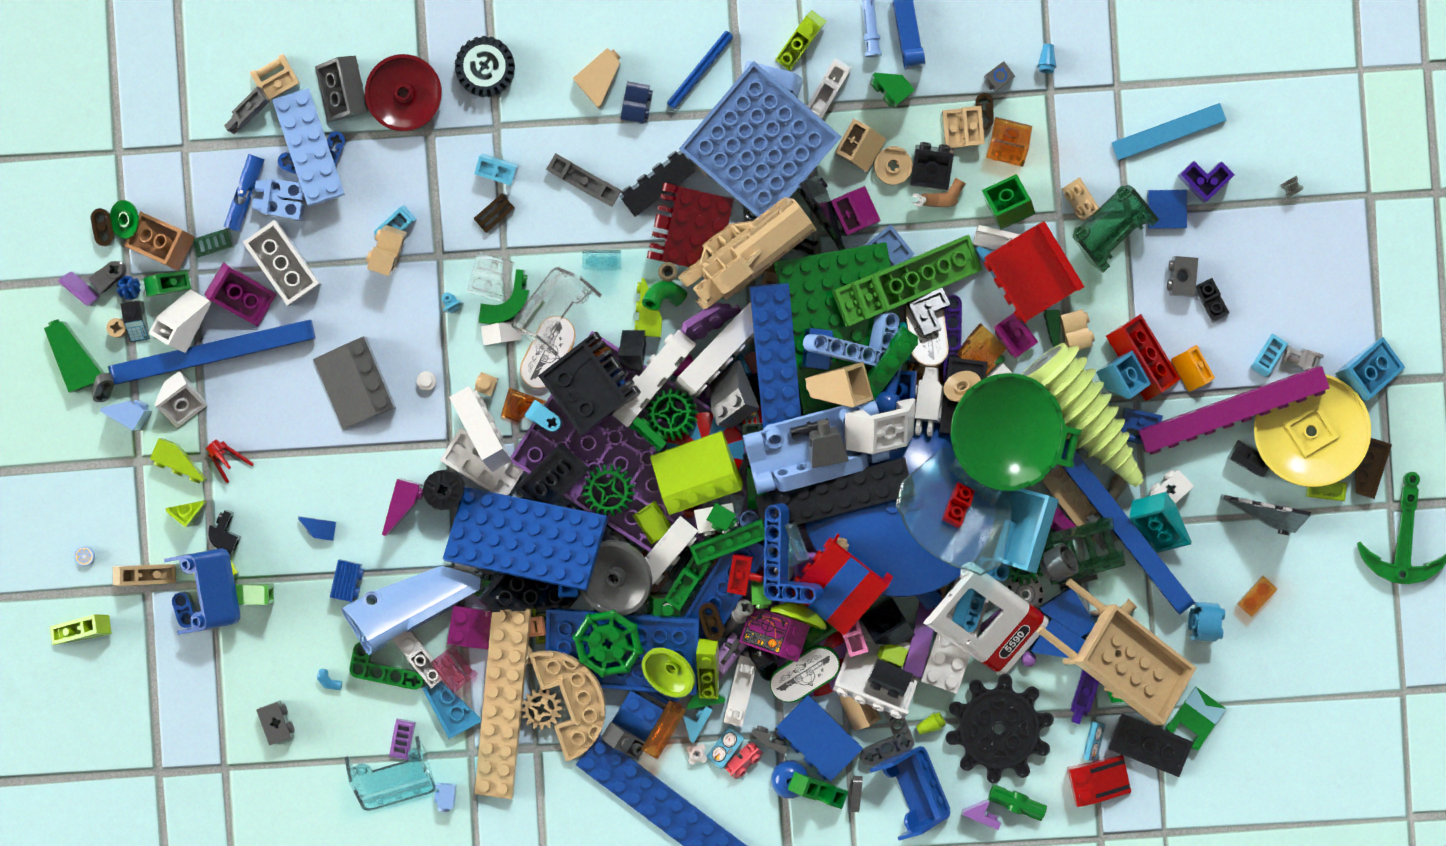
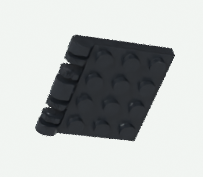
(585, 385)

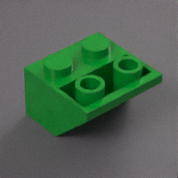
(893, 87)

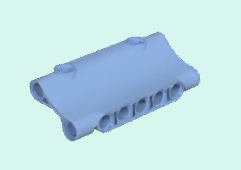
(785, 462)

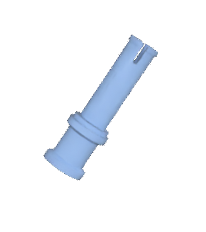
(871, 37)

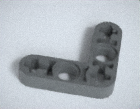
(896, 742)

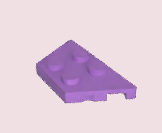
(708, 319)

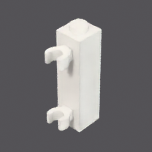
(740, 690)

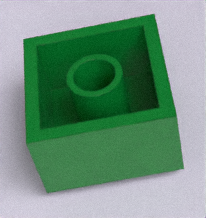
(1008, 202)

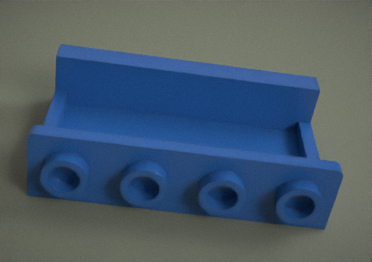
(818, 738)

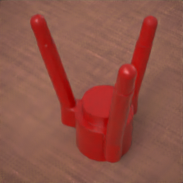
(216, 451)

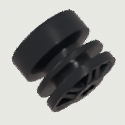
(453, 495)

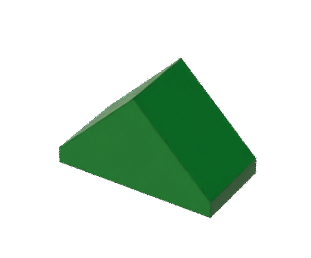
(696, 702)

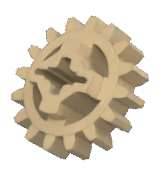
(538, 716)

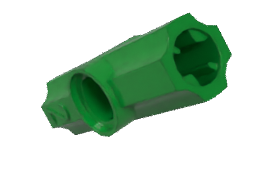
(1017, 802)

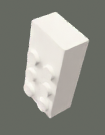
(281, 262)
(481, 428)

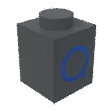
(998, 77)

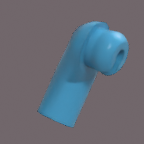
(326, 682)

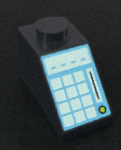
(135, 320)

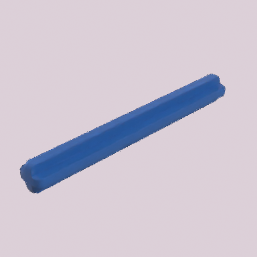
(700, 69)

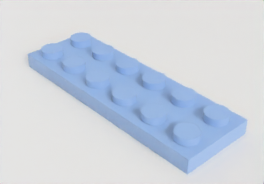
(308, 147)

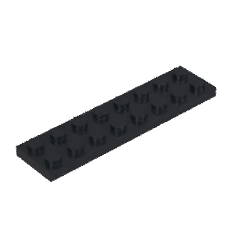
(840, 495)

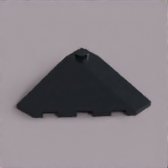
(817, 198)
(1276, 517)
(520, 593)

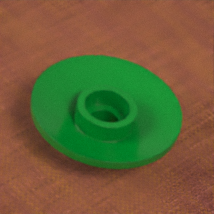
(124, 219)

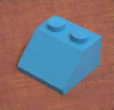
(1124, 376)

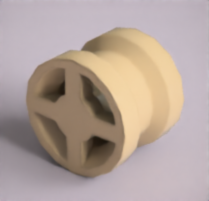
(120, 328)

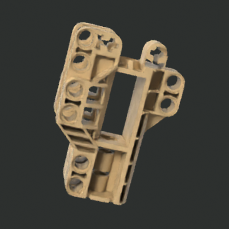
(746, 251)

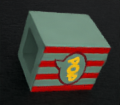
(752, 423)

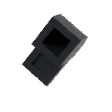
(220, 536)

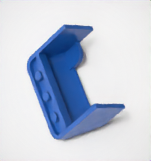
(214, 588)
(920, 788)

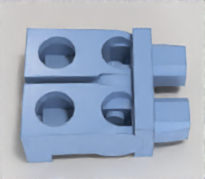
(274, 199)

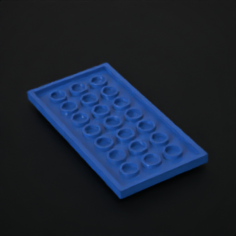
(525, 538)
(667, 632)

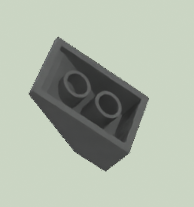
(732, 396)

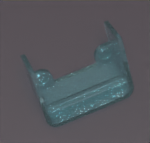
(393, 782)

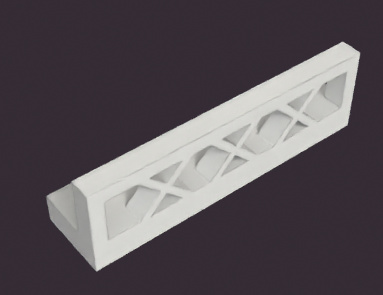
(992, 238)

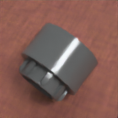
(1059, 563)

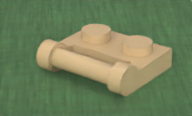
(279, 82)

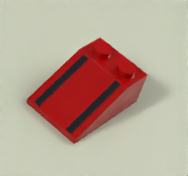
(1099, 780)

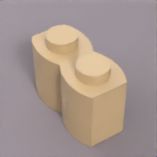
(1076, 329)

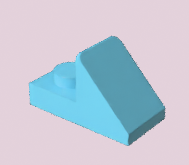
(693, 726)

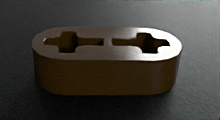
(989, 108)

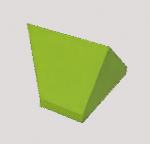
(187, 513)

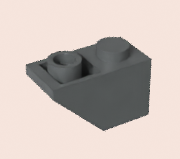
(623, 740)

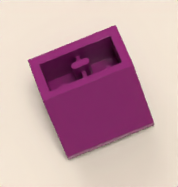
(855, 211)

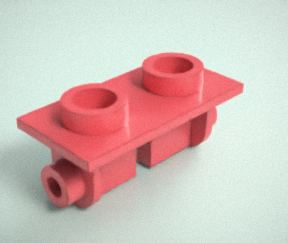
(740, 766)

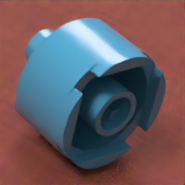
(1206, 621)

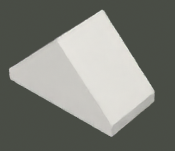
(499, 333)

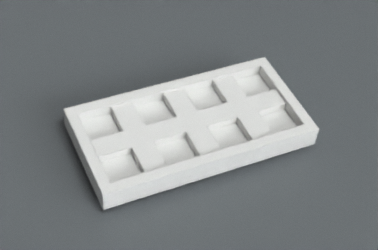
(466, 460)

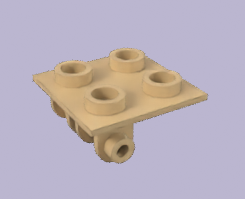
(1080, 199)

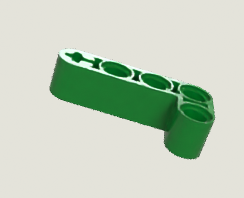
(368, 665)

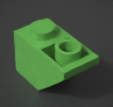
(758, 596)

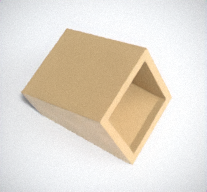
(841, 386)

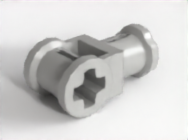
(1306, 358)

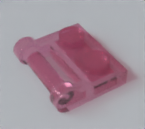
(449, 670)

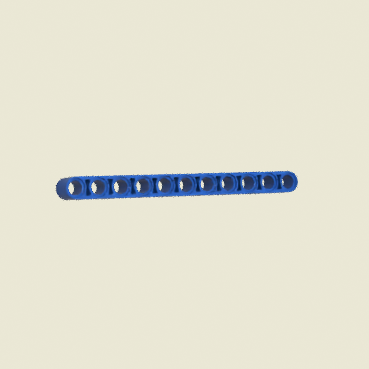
(212, 352)
(1128, 534)

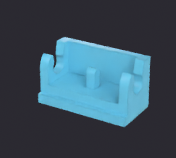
(496, 169)

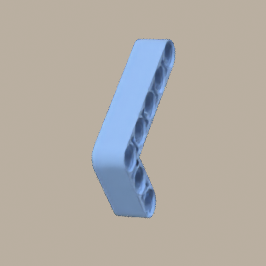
(879, 342)

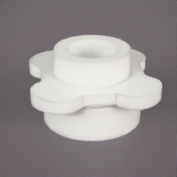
(693, 758)

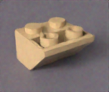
(860, 145)

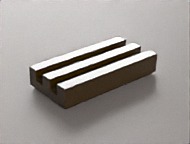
(490, 206)

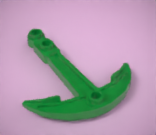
(1403, 549)

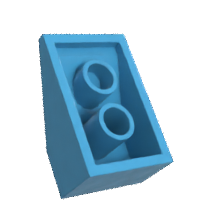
(1371, 369)

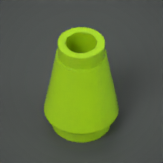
(931, 724)

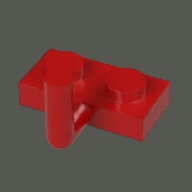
(741, 574)

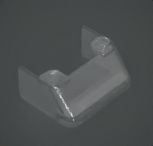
(549, 305)

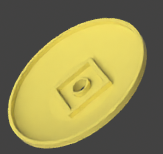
(1320, 459)

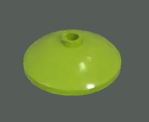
(800, 613)
(668, 672)

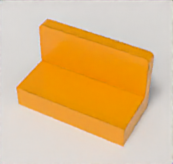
(1193, 368)

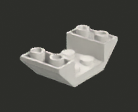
(880, 431)

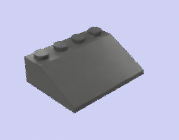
(354, 382)

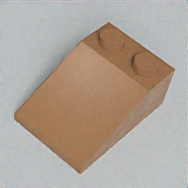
(160, 241)

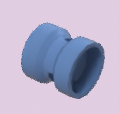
(748, 517)

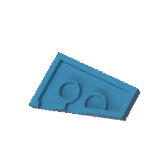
(450, 709)

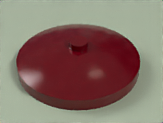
(403, 92)

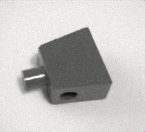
(826, 446)

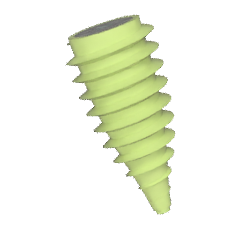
(1086, 409)

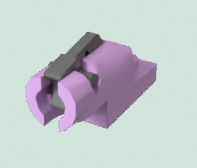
(729, 653)

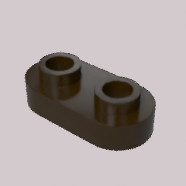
(101, 228)
(711, 620)

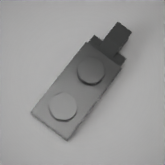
(247, 110)

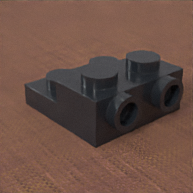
(932, 166)

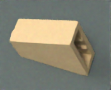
(598, 76)

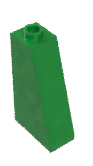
(72, 357)

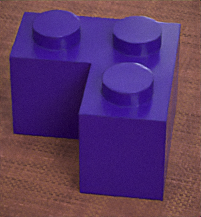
(1205, 184)

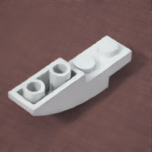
(418, 656)

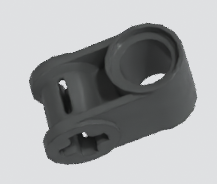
(105, 278)

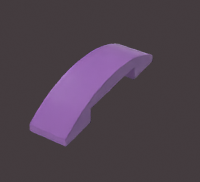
(919, 643)

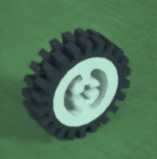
(469, 54)

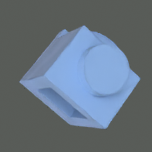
(445, 796)

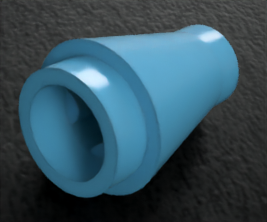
(1047, 59)

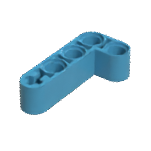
(971, 603)

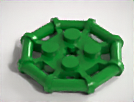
(613, 634)

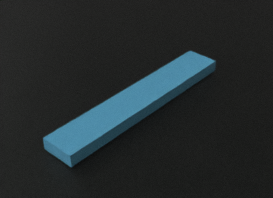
(1168, 131)

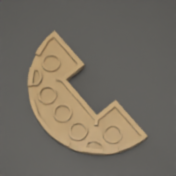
(582, 697)

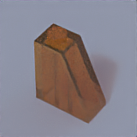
(663, 729)

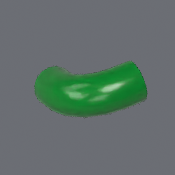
(663, 290)

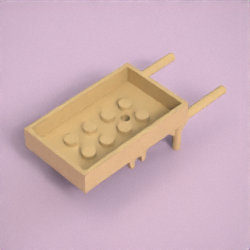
(1144, 669)

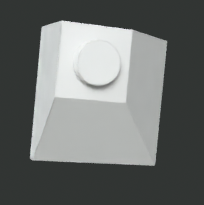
(179, 400)

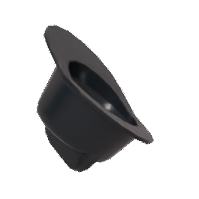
(764, 662)

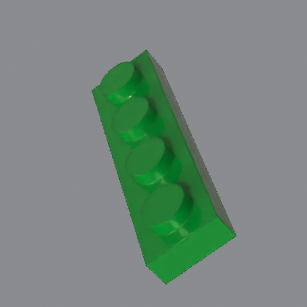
(728, 542)

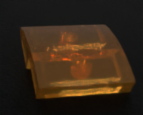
(982, 346)

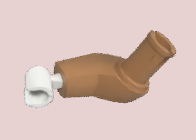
(945, 199)

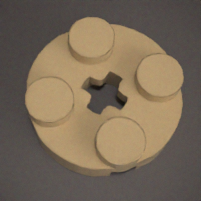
(902, 159)

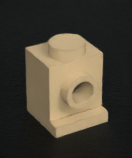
(486, 384)

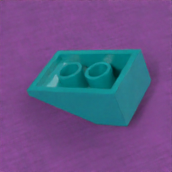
(1159, 522)

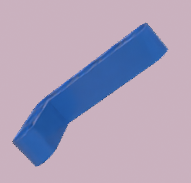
(771, 560)

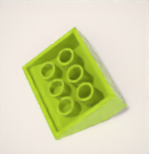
(696, 472)

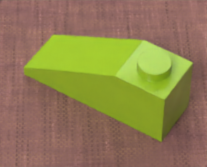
(81, 629)

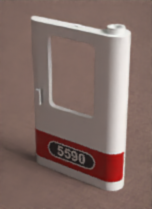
(1006, 635)

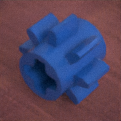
(128, 287)

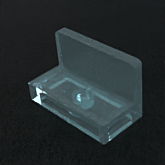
(797, 550)

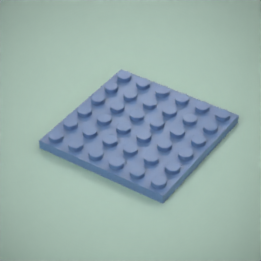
(760, 141)

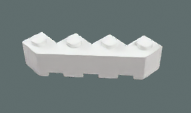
(656, 374)
(669, 547)

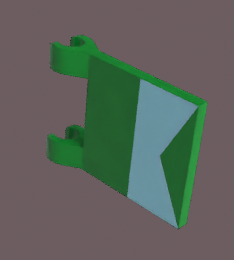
(1198, 714)

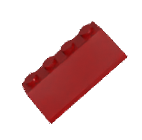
(1139, 338)

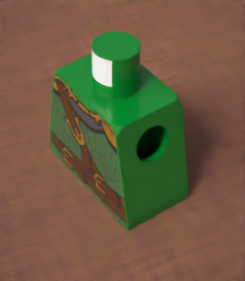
(658, 607)

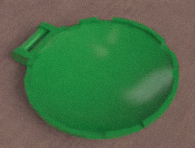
(1010, 432)

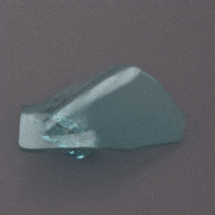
(985, 528)

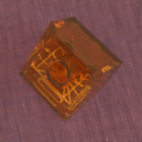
(1009, 141)

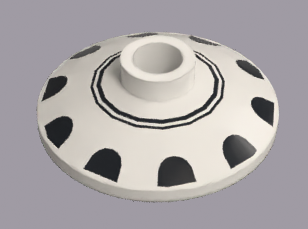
(1035, 591)

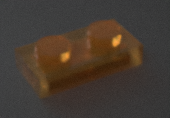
(1257, 596)

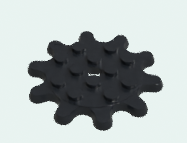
(1011, 746)

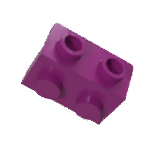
(1015, 335)

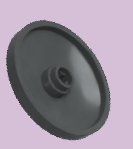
(619, 579)

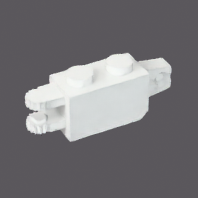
(929, 401)

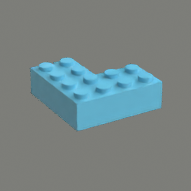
(1029, 528)

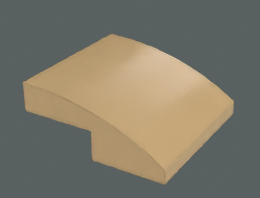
(963, 127)

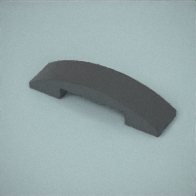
(583, 180)

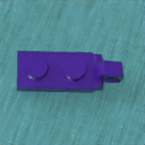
(1083, 696)

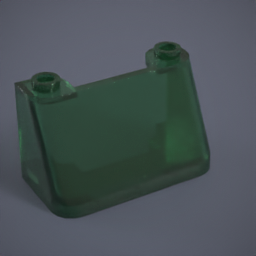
(1111, 225)

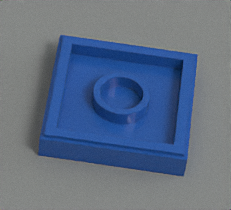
(1169, 207)

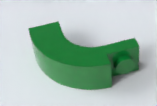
(508, 310)

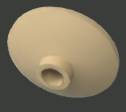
(958, 384)

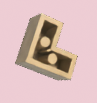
(387, 252)

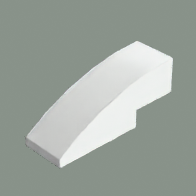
(829, 87)

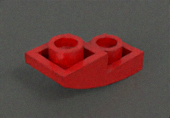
(958, 504)

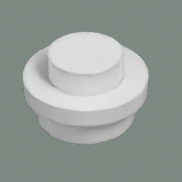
(426, 380)

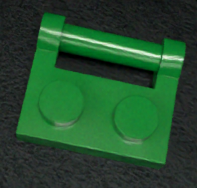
(643, 428)

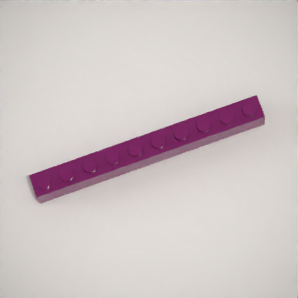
(1233, 409)

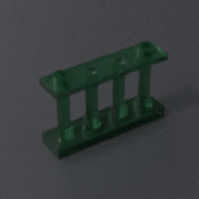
(1095, 563)

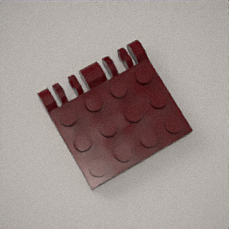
(693, 221)

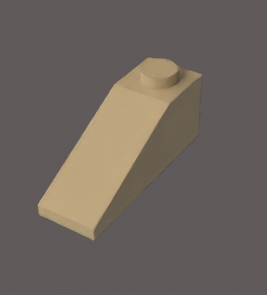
(144, 574)

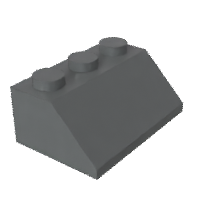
(341, 88)

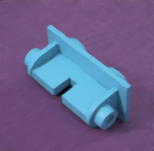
(451, 303)

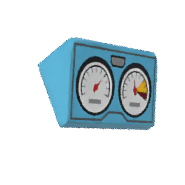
(1094, 741)
(725, 747)

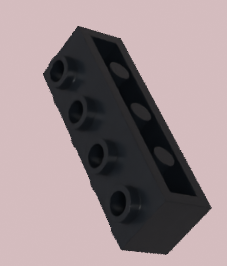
(649, 187)

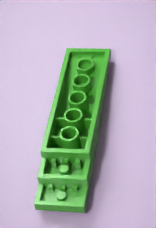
(907, 280)

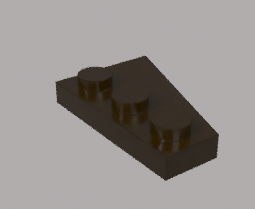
(1371, 468)

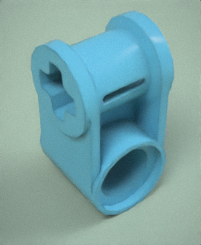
(541, 414)

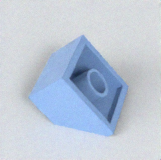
(129, 413)

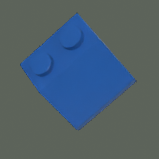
(638, 714)

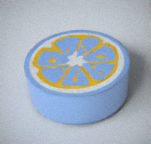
(84, 556)

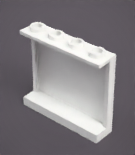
(853, 682)

